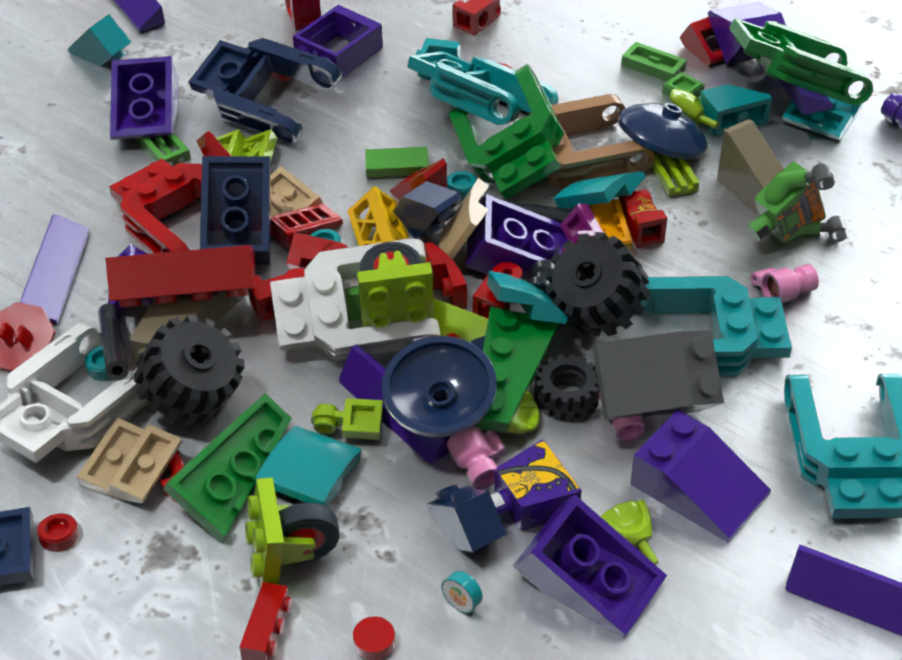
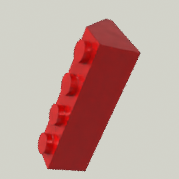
(181, 273)

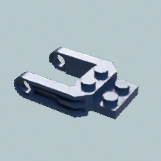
(239, 74)

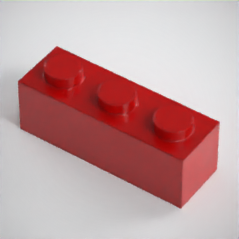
(265, 622)

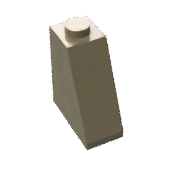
(746, 162)

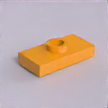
(612, 221)

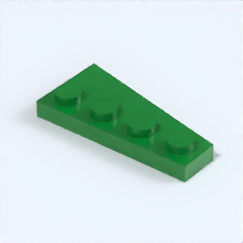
(515, 350)
(224, 472)

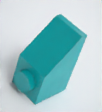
(101, 42)
(734, 105)

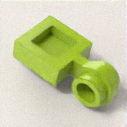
(359, 419)

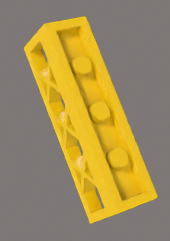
(379, 215)

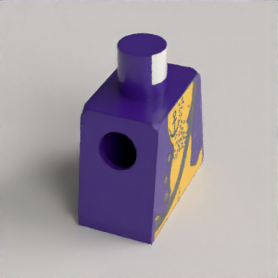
(532, 486)

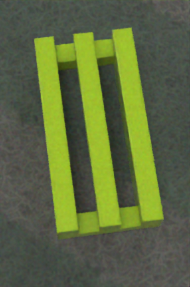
(679, 171)

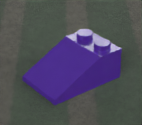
(143, 97)
(512, 236)
(698, 476)
(590, 567)

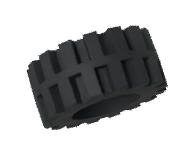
(567, 403)

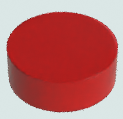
(58, 532)
(374, 638)

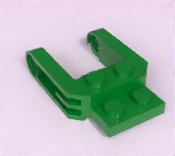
(801, 60)
(519, 152)

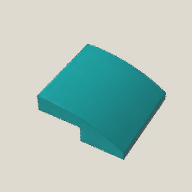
(830, 122)
(598, 189)
(532, 299)
(309, 465)

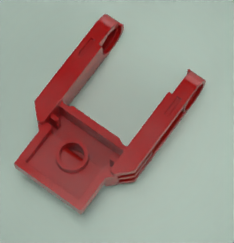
(153, 196)

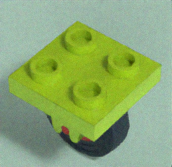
(394, 285)
(286, 532)

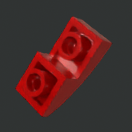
(446, 276)

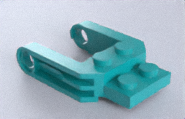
(475, 85)
(741, 325)
(858, 472)

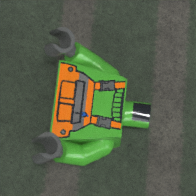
(794, 205)

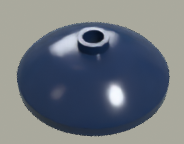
(664, 130)
(434, 370)

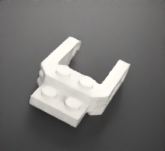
(315, 314)
(41, 417)

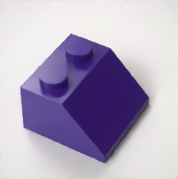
(721, 19)

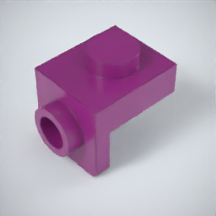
(579, 222)

